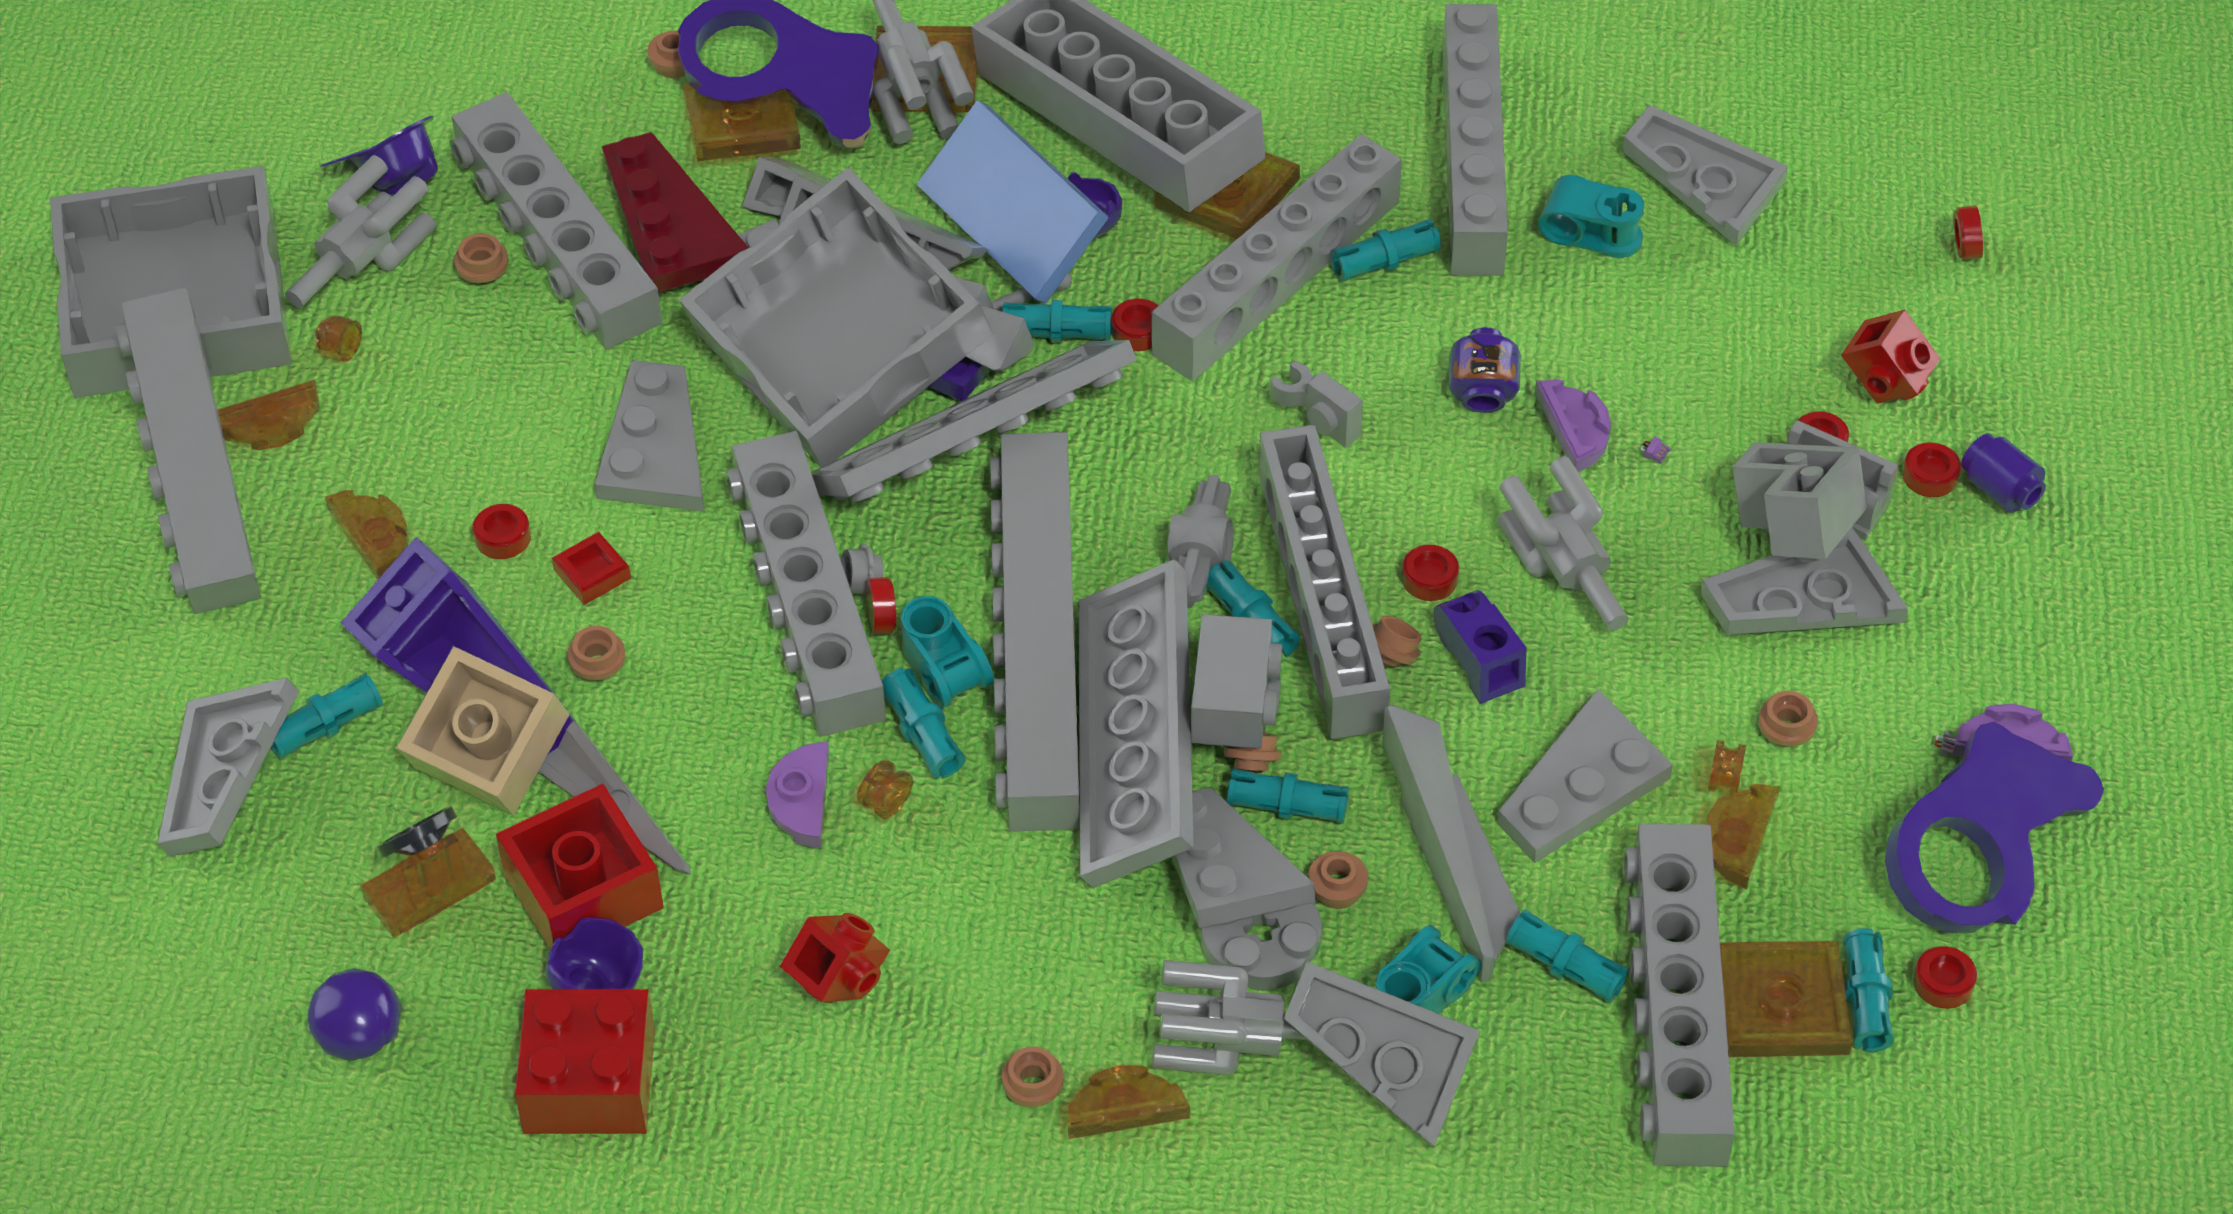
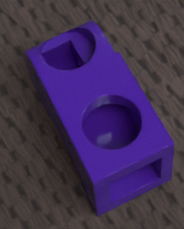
(1482, 644)

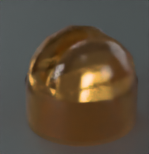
(338, 337)

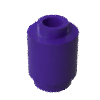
(2004, 472)

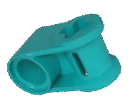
(1589, 213)
(948, 657)
(1428, 972)

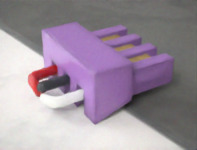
(1655, 450)

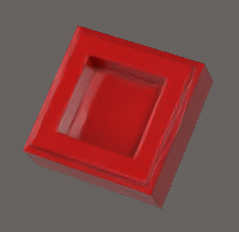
(591, 568)

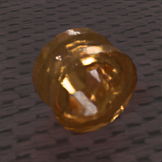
(1726, 767)
(885, 789)

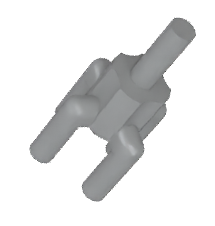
(913, 73)
(363, 232)
(1563, 539)
(1233, 1021)

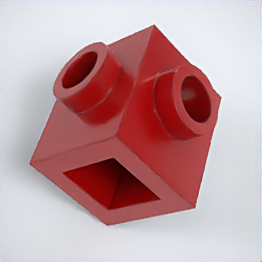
(1891, 357)
(836, 957)

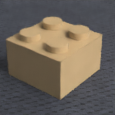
(483, 730)

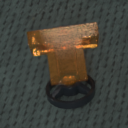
(431, 878)

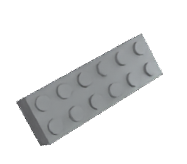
(1121, 96)

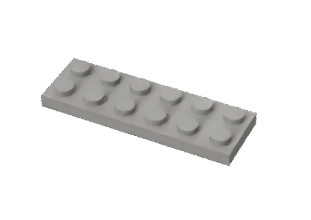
(959, 425)
(1134, 724)

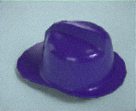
(404, 153)

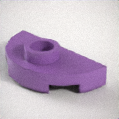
(1577, 420)
(2020, 721)
(799, 793)

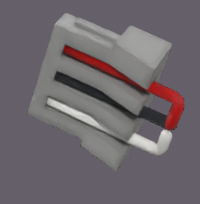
(1947, 744)

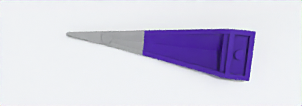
(424, 611)

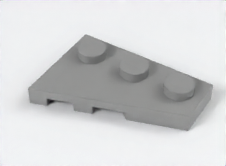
(1705, 171)
(652, 442)
(1796, 595)
(218, 760)
(1582, 780)
(1235, 868)
(1385, 1044)

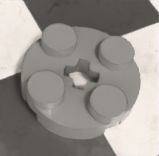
(1270, 962)

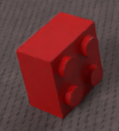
(579, 865)
(585, 1061)

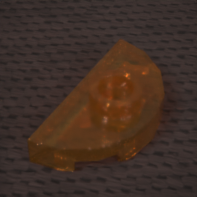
(271, 418)
(372, 526)
(1740, 829)
(1124, 1100)

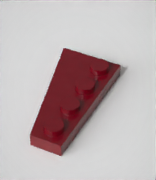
(667, 215)

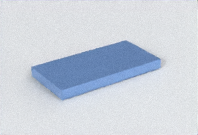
(1012, 201)

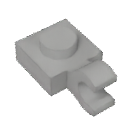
(1327, 403)

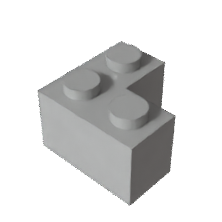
(1800, 496)
(1235, 681)

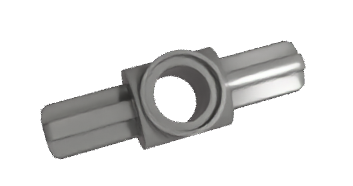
(1202, 535)

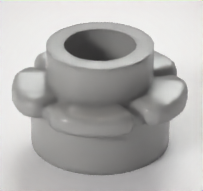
(859, 566)

